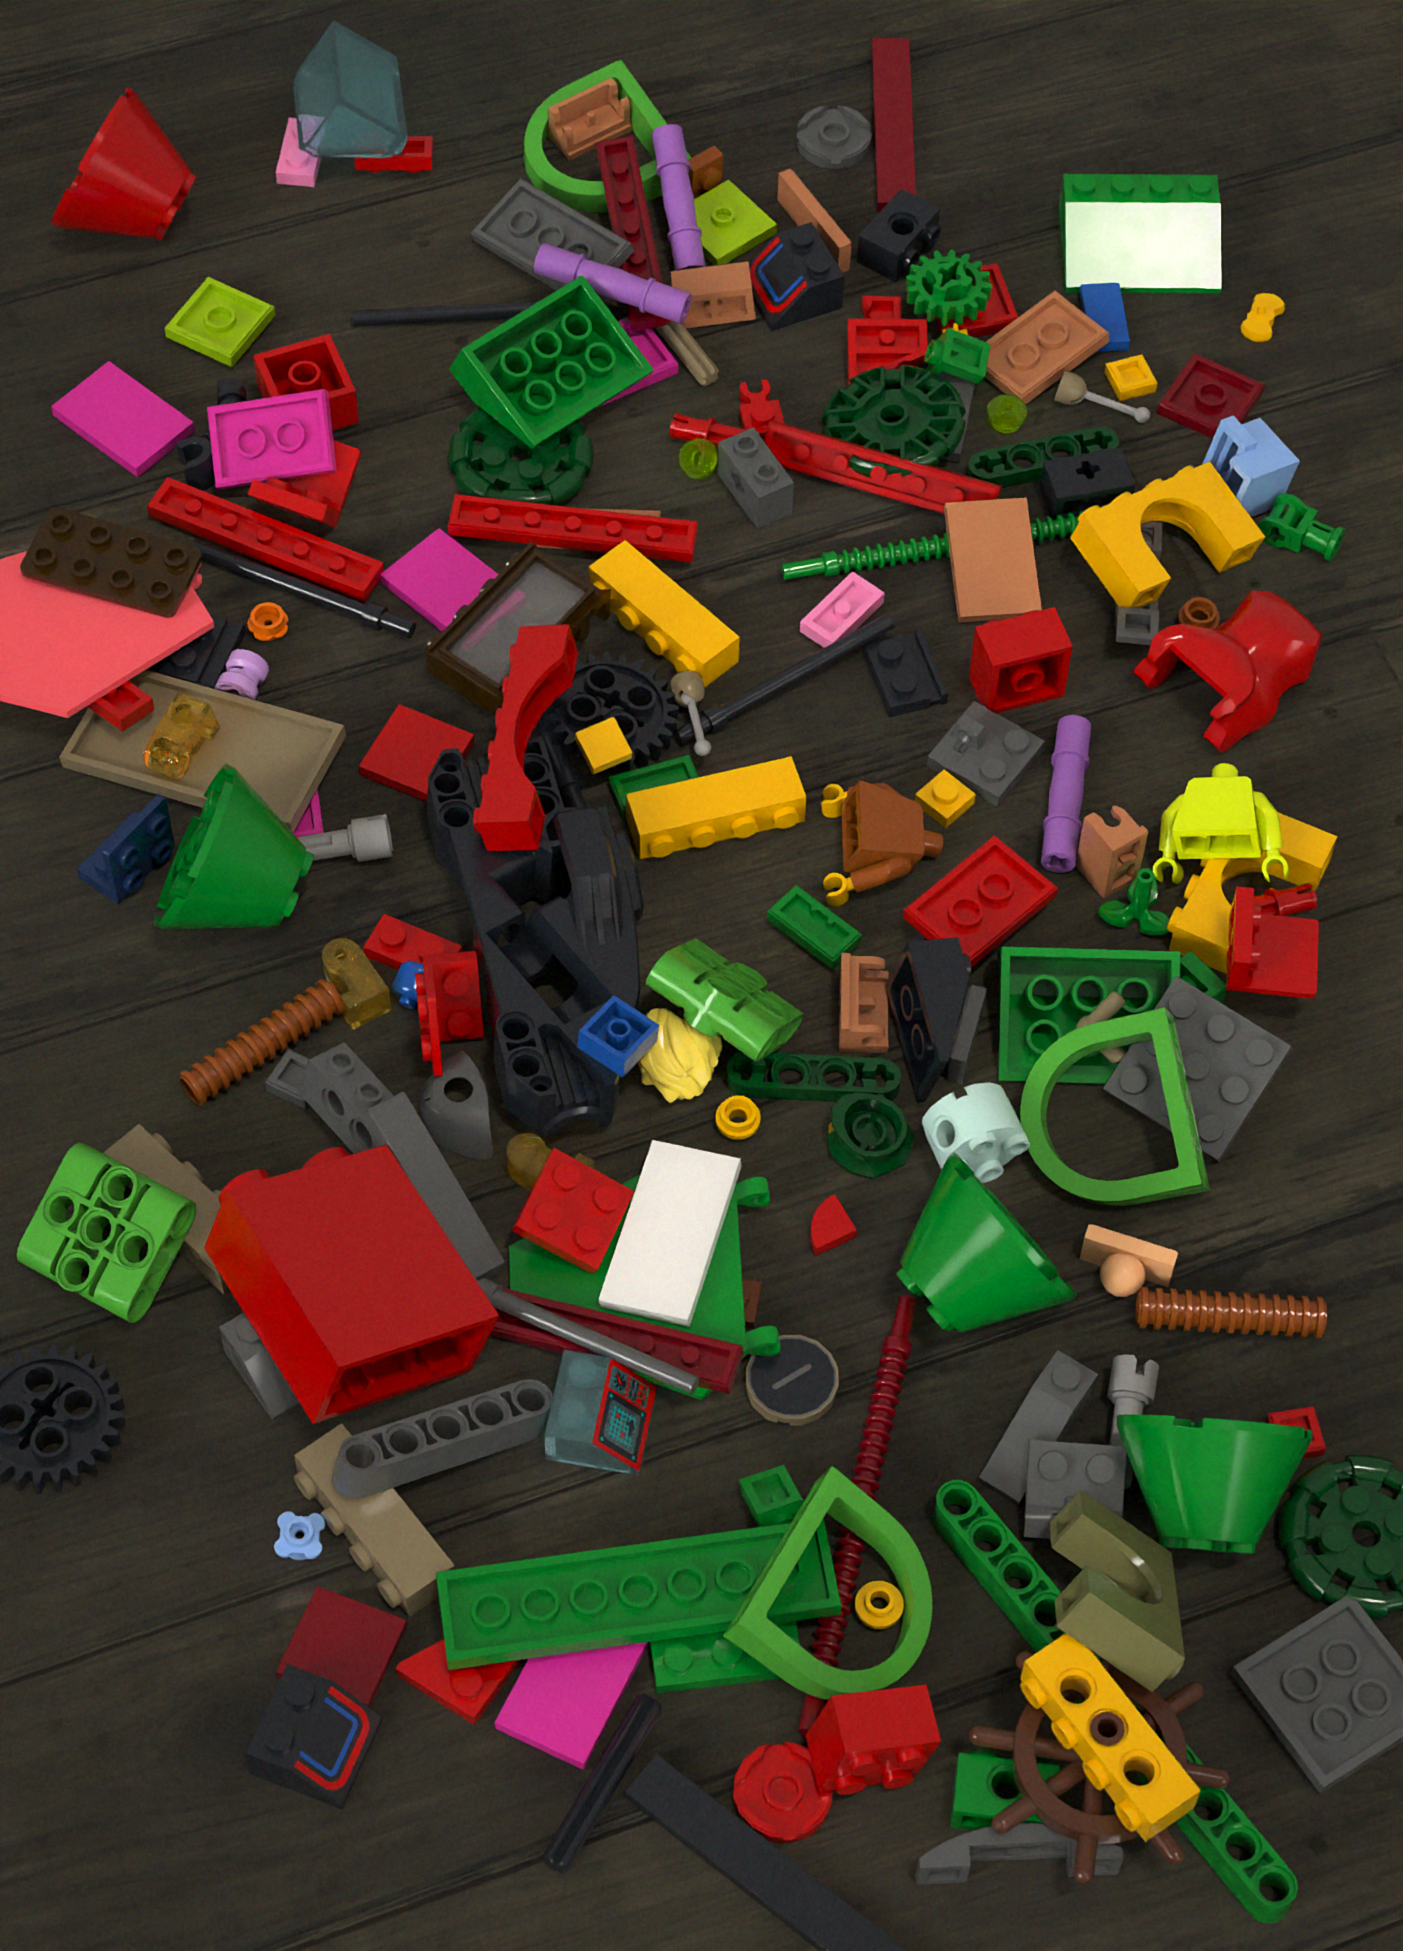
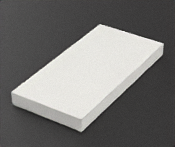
(670, 1233)

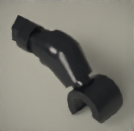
(197, 451)

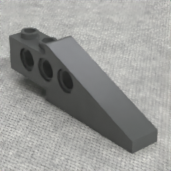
(370, 1116)

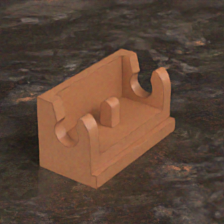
(588, 119)
(718, 294)
(1109, 854)
(863, 1005)

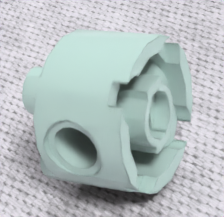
(977, 1128)

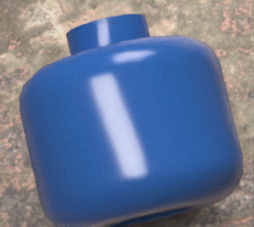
(405, 984)

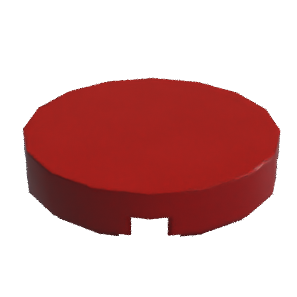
(780, 1793)

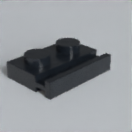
(206, 656)
(905, 673)

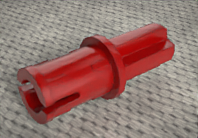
(691, 428)
(1287, 900)

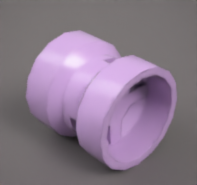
(243, 674)

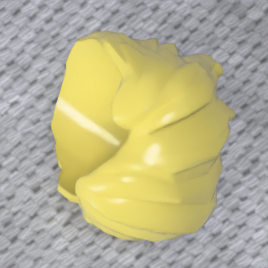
(680, 1059)

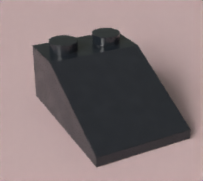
(926, 1004)

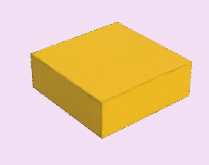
(1130, 377)
(603, 745)

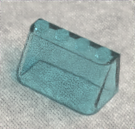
(349, 99)

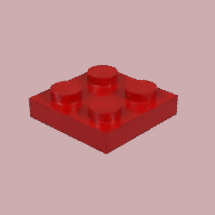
(573, 1211)

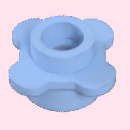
(306, 1547)

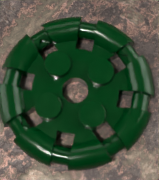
(916, 402)
(517, 477)
(1342, 1514)

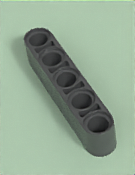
(424, 1449)

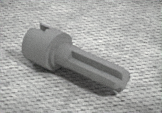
(364, 839)
(1130, 1395)

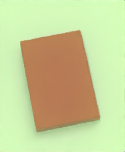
(1041, 346)
(992, 559)

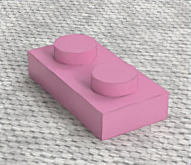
(293, 164)
(842, 610)

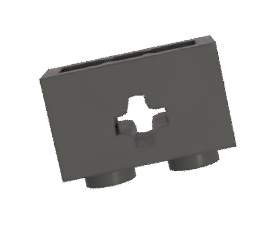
(755, 478)

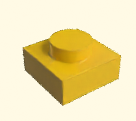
(945, 798)

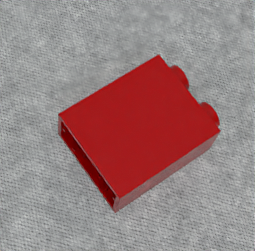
(348, 1280)

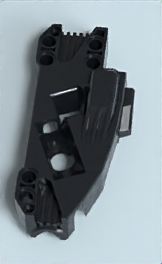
(588, 933)

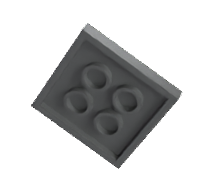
(1224, 1063)
(1329, 1692)

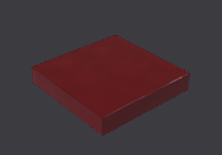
(1207, 394)
(345, 1643)

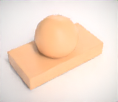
(1126, 1260)

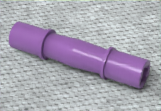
(678, 197)
(614, 283)
(1066, 794)

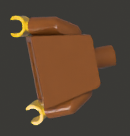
(879, 836)

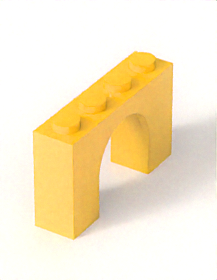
(1192, 500)
(1205, 918)

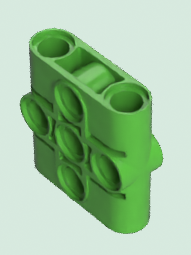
(724, 999)
(97, 1189)

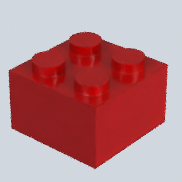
(306, 368)
(1020, 660)
(872, 1739)

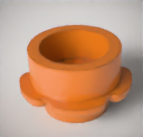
(266, 614)

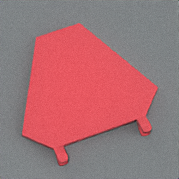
(75, 648)

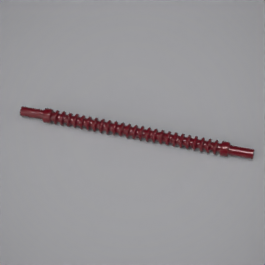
(895, 1352)

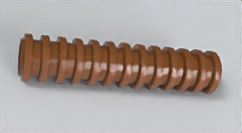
(261, 1042)
(1231, 1312)

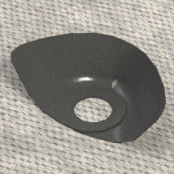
(457, 1125)

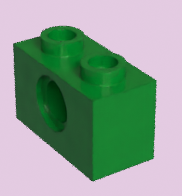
(973, 1797)

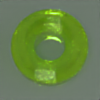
(1006, 413)
(692, 453)

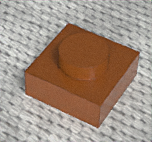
(706, 170)

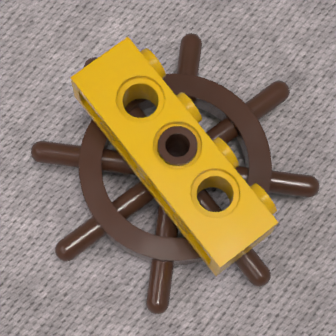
(1109, 1734)

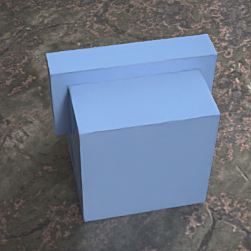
(1252, 462)

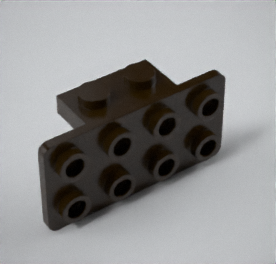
(111, 562)

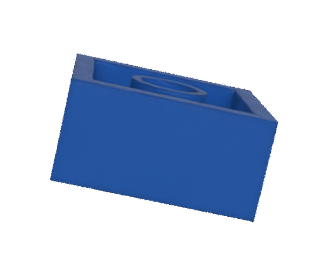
(618, 1036)

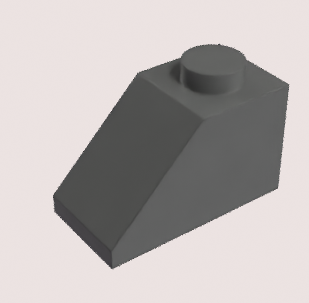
(257, 1367)

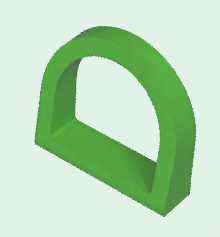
(582, 194)
(1154, 1025)
(868, 1520)

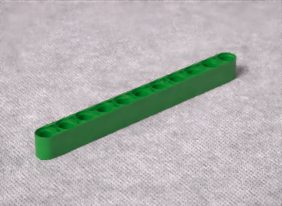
(1038, 1598)

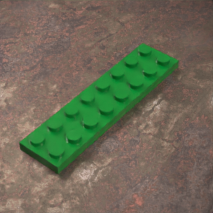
(624, 1595)

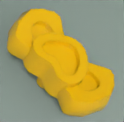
(1261, 317)

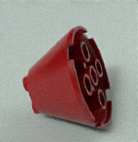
(128, 177)

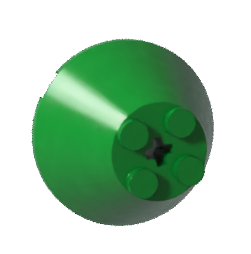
(233, 863)
(976, 1257)
(1212, 1478)

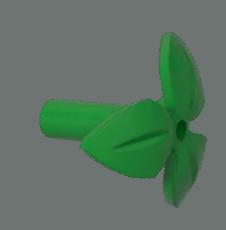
(1141, 894)

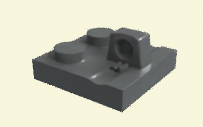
(986, 753)
(1060, 1471)

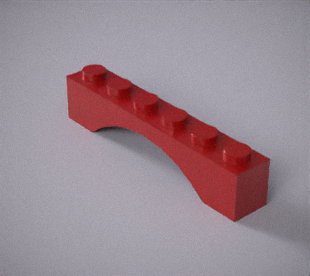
(539, 673)

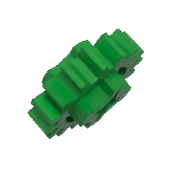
(948, 287)

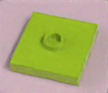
(730, 223)
(220, 321)

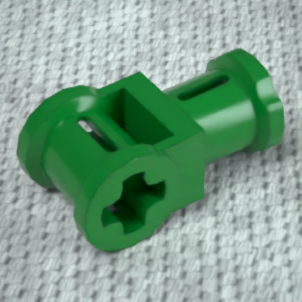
(1299, 528)

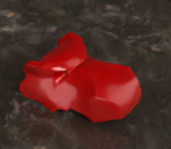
(1245, 659)

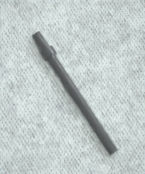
(588, 1338)

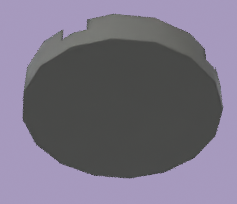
(833, 137)

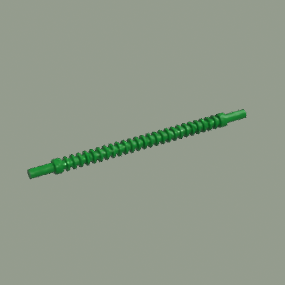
(831, 564)

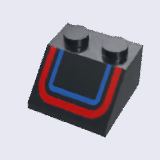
(795, 278)
(312, 1737)

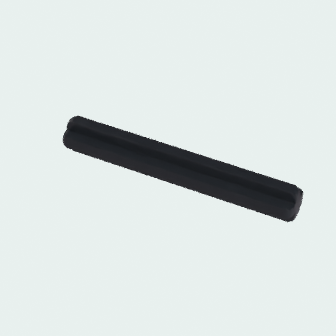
(602, 1783)

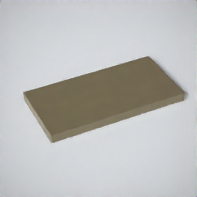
(270, 746)

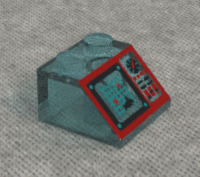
(599, 1414)

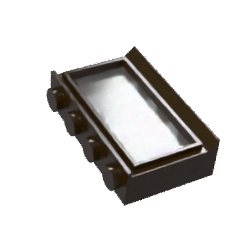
(530, 591)

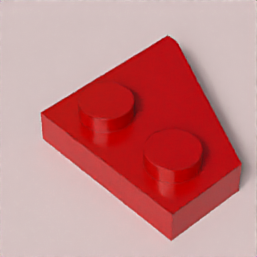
(885, 343)
(461, 1690)

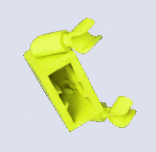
(1219, 820)

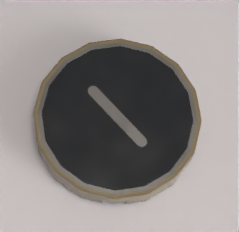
(794, 1384)

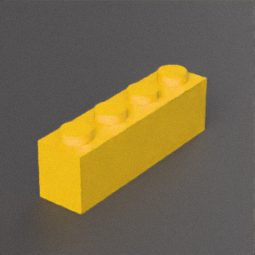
(665, 614)
(715, 808)

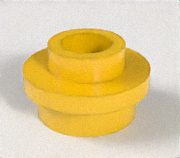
(738, 1107)
(875, 1617)

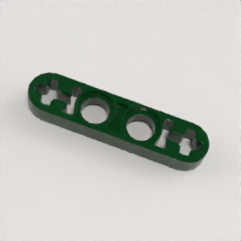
(1038, 451)
(813, 1070)

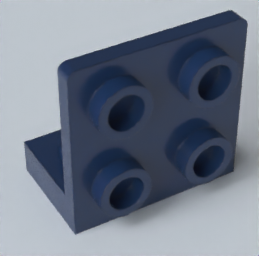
(130, 852)

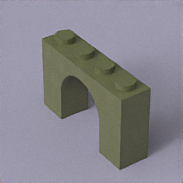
(1123, 1596)

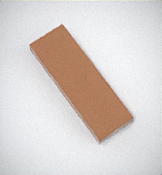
(806, 209)

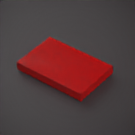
(981, 900)

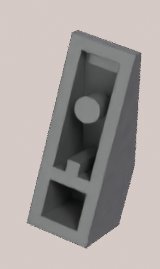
(1045, 1415)

